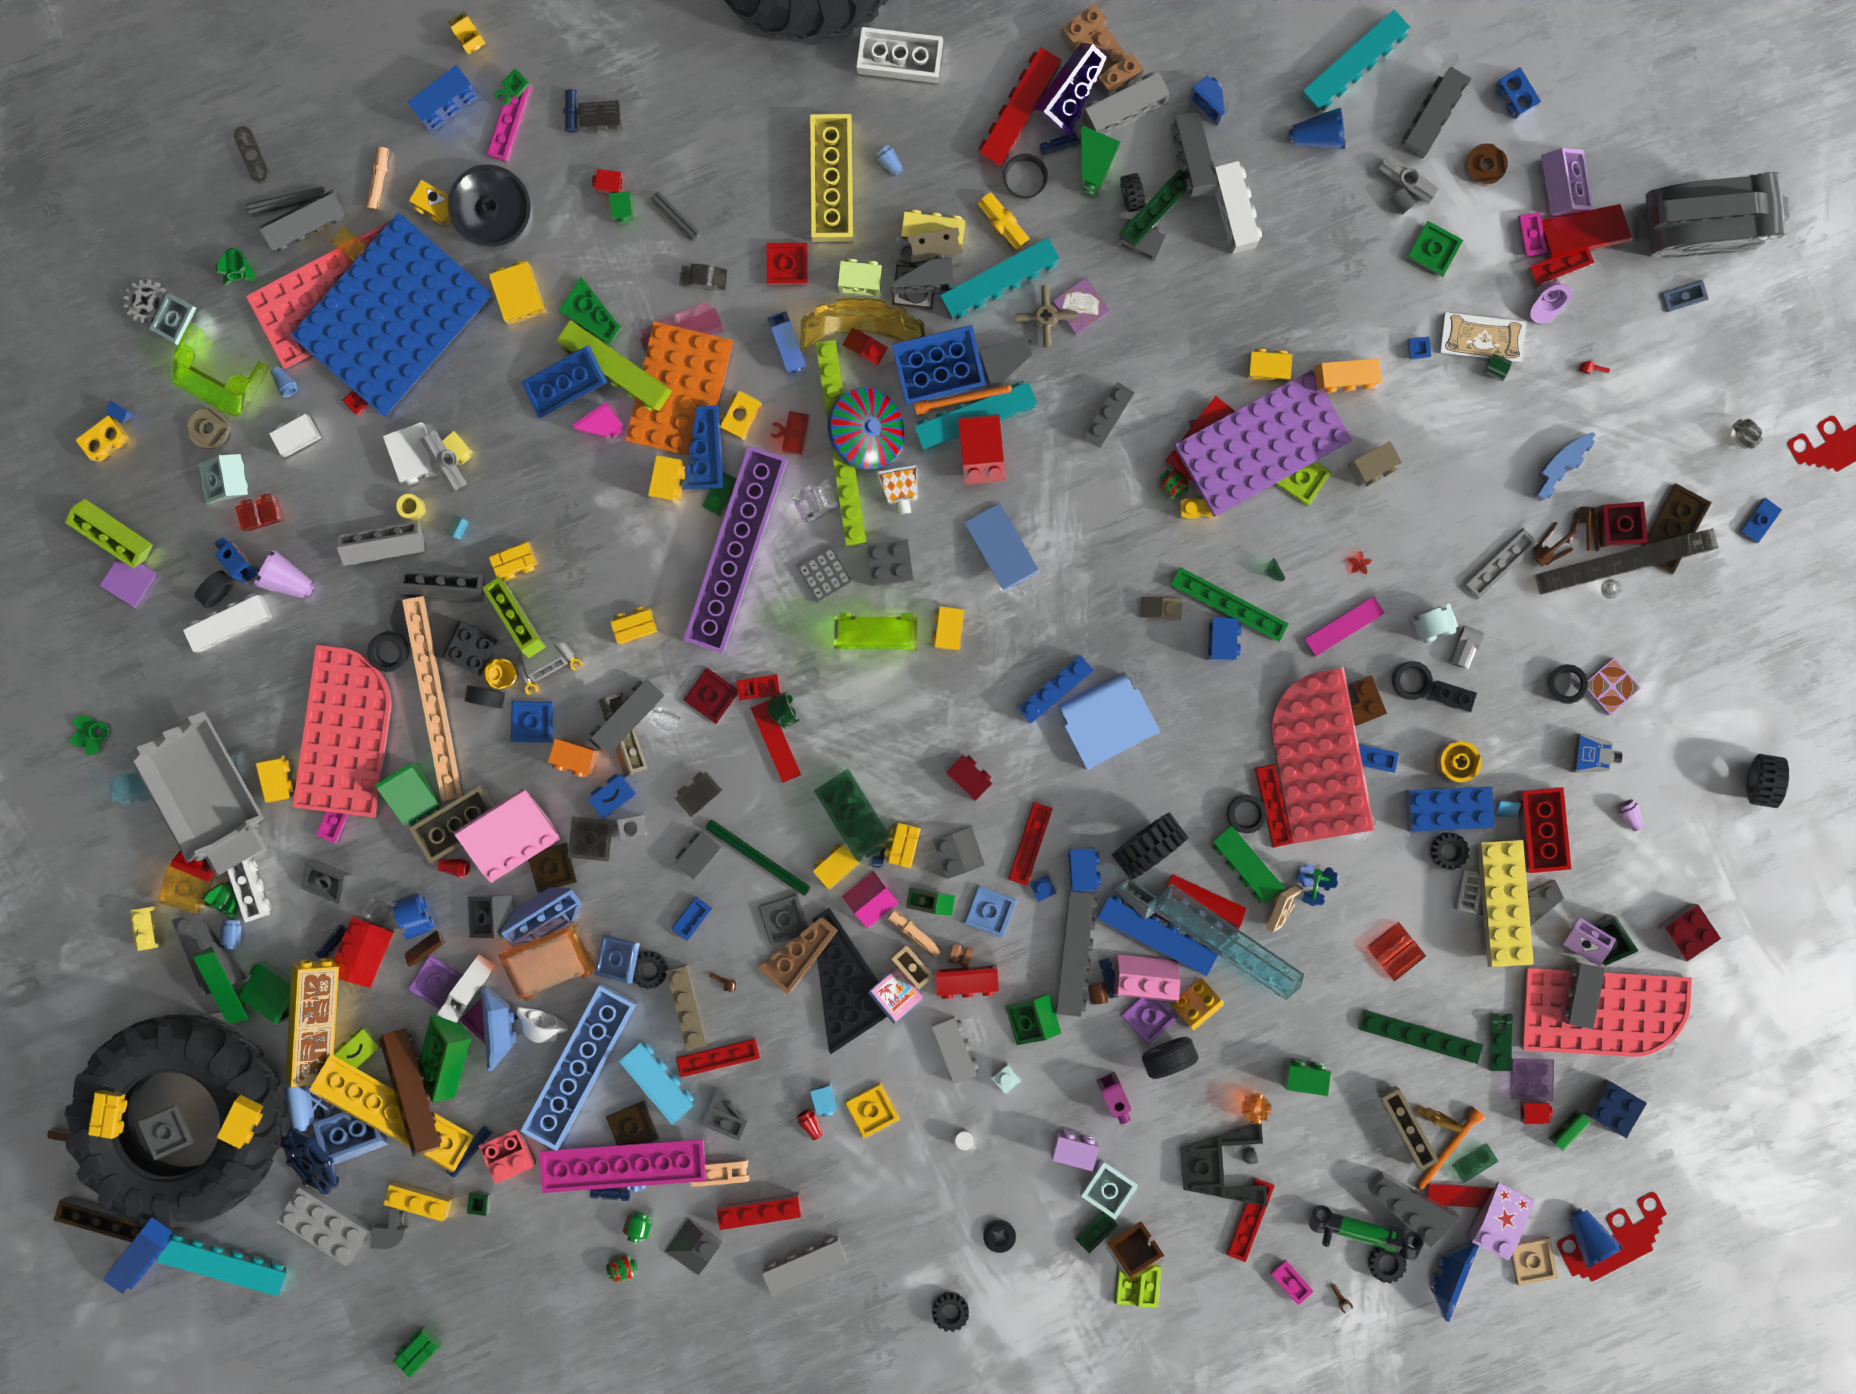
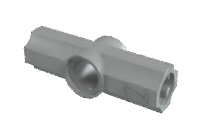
(1420, 187)
(443, 461)

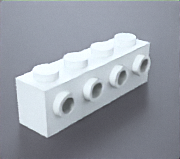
(249, 890)

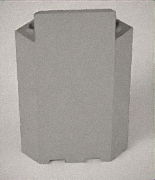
(200, 794)

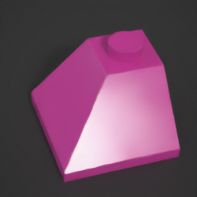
(600, 423)

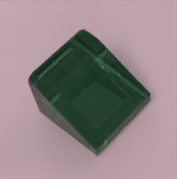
(1274, 570)

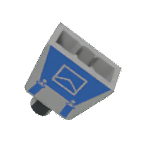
(1593, 754)

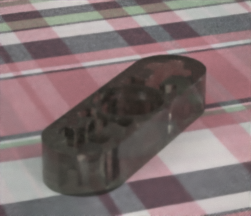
(243, 151)

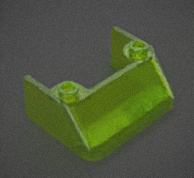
(230, 398)
(875, 632)

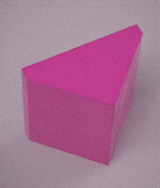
(870, 899)

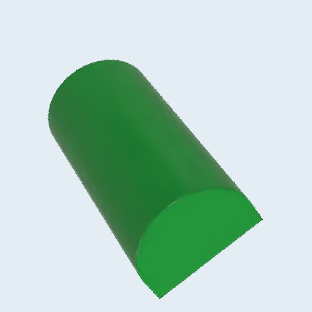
(1569, 1130)

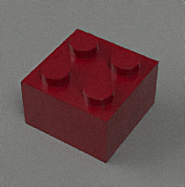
(1622, 524)
(1689, 932)

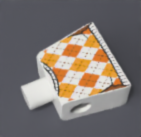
(900, 487)

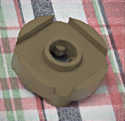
(208, 416)

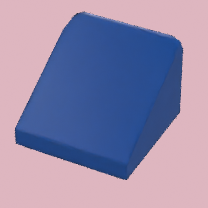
(118, 412)

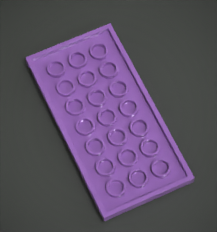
(1262, 443)

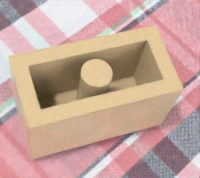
(912, 966)

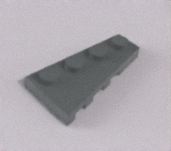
(1542, 900)

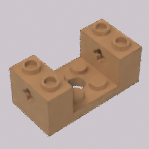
(1118, 66)

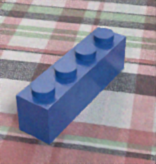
(1055, 689)

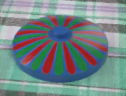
(865, 428)

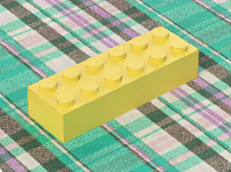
(831, 178)
(1505, 903)

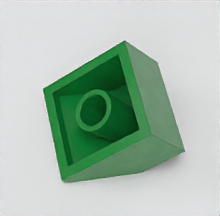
(1033, 1019)

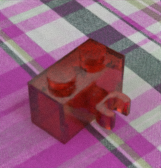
(794, 433)

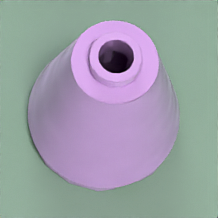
(283, 577)

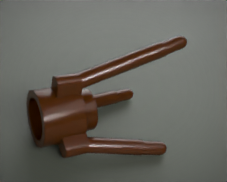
(1587, 517)
(1544, 554)

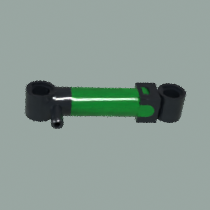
(1390, 1239)

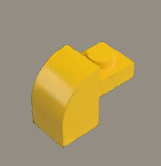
(466, 33)

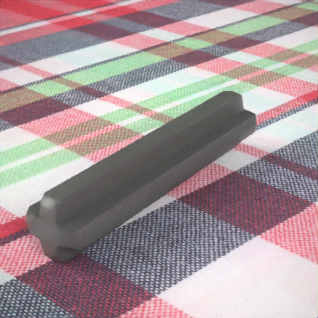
(675, 216)

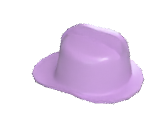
(1550, 301)

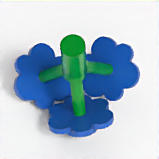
(1326, 879)

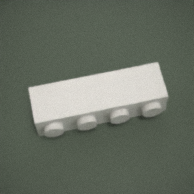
(227, 623)

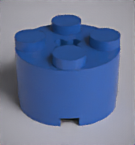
(412, 915)

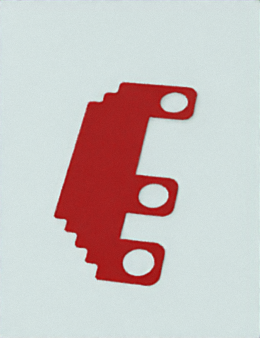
(1835, 453)
(1635, 1240)

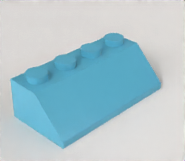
(657, 1082)

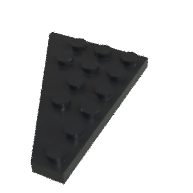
(845, 988)

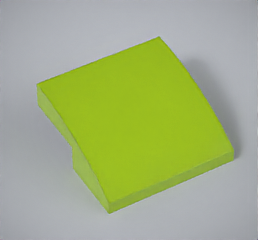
(1141, 1291)

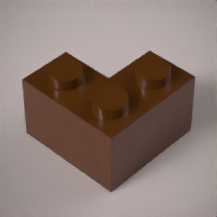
(1368, 701)

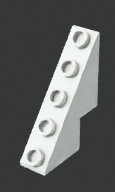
(466, 989)

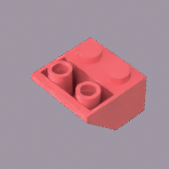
(507, 1155)

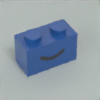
(612, 796)

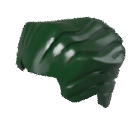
(782, 710)

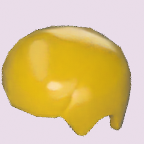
(499, 673)

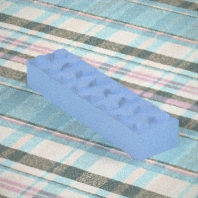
(579, 1067)

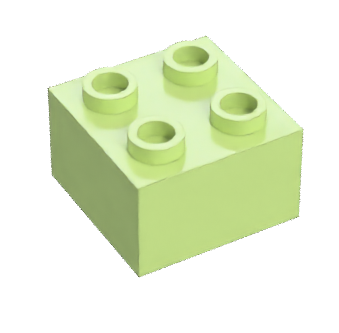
(860, 277)

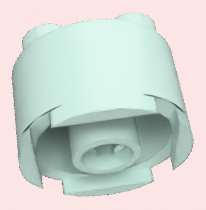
(1434, 623)

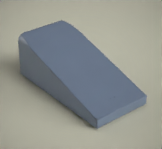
(1685, 296)

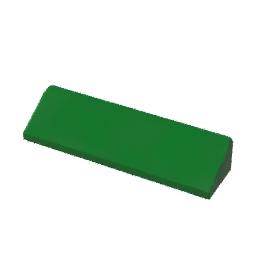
(220, 986)

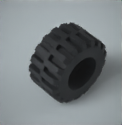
(1767, 780)

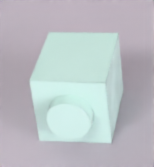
(1006, 1078)

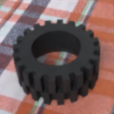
(1150, 846)

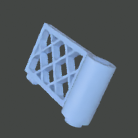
(301, 1107)

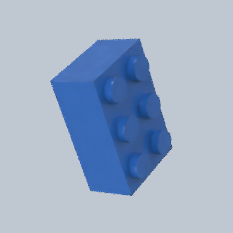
(443, 98)

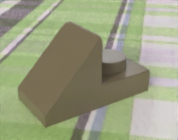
(1161, 608)

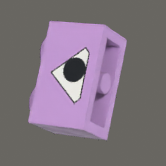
(1589, 942)

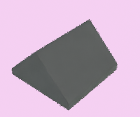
(325, 880)

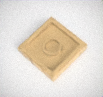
(1534, 1261)

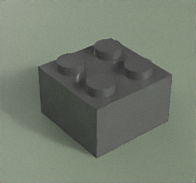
(890, 563)

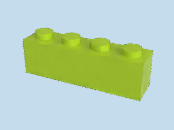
(108, 533)
(513, 617)

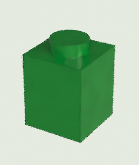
(621, 207)

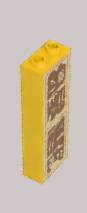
(311, 1019)

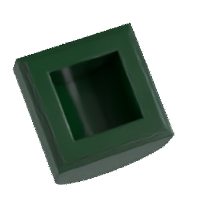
(1497, 367)
(478, 1203)

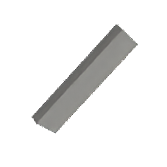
(1500, 563)

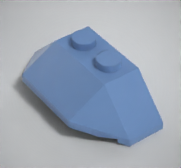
(541, 916)
(497, 1027)

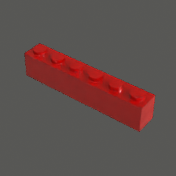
(1020, 107)

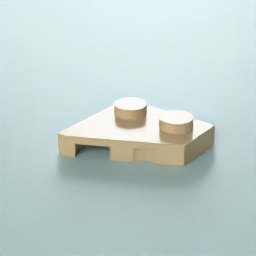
(1283, 908)

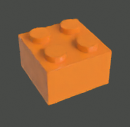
(574, 757)

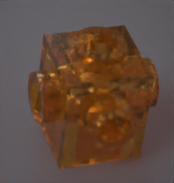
(1250, 1103)

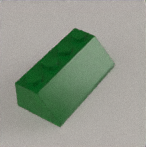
(443, 1057)

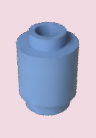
(230, 934)

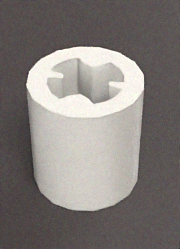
(964, 1139)

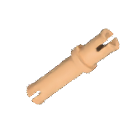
(379, 169)
(907, 927)

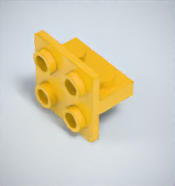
(1197, 1004)

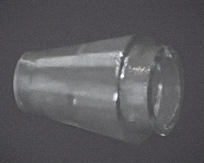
(1607, 588)

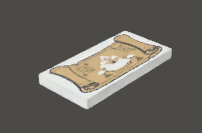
(1482, 337)

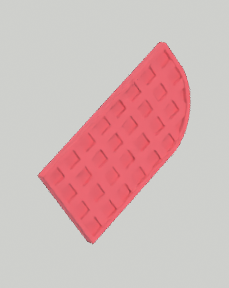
(292, 297)
(343, 735)
(1320, 759)
(1632, 1018)

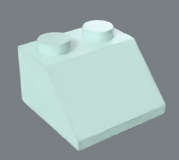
(173, 318)
(223, 478)

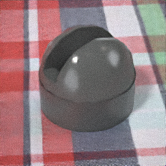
(1250, 1156)

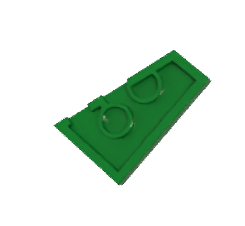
(589, 312)

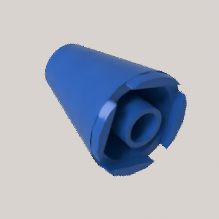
(1320, 131)
(1592, 1238)

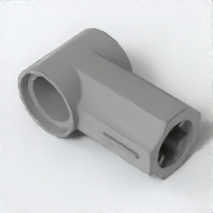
(1468, 641)

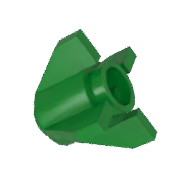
(234, 266)
(222, 899)

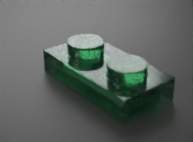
(1474, 1163)

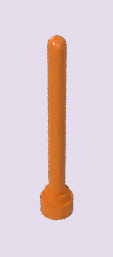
(924, 406)
(1474, 1116)

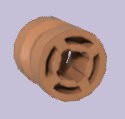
(957, 951)

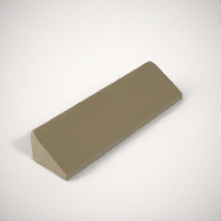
(629, 750)

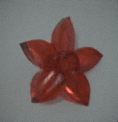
(1359, 563)

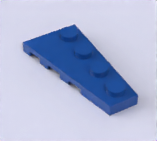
(705, 456)

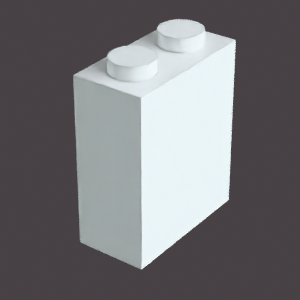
(409, 454)

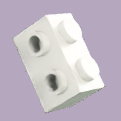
(294, 435)

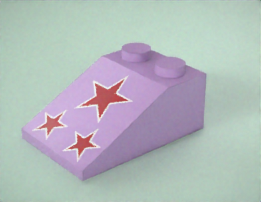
(1502, 1221)

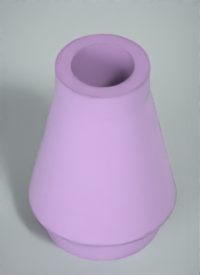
(1631, 814)

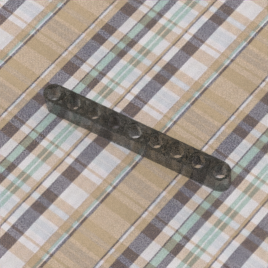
(1626, 561)

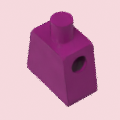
(1115, 1097)

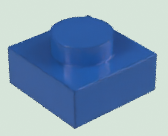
(1419, 348)
(1042, 888)

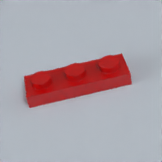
(1559, 266)

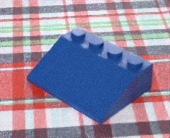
(938, 364)

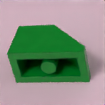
(930, 901)

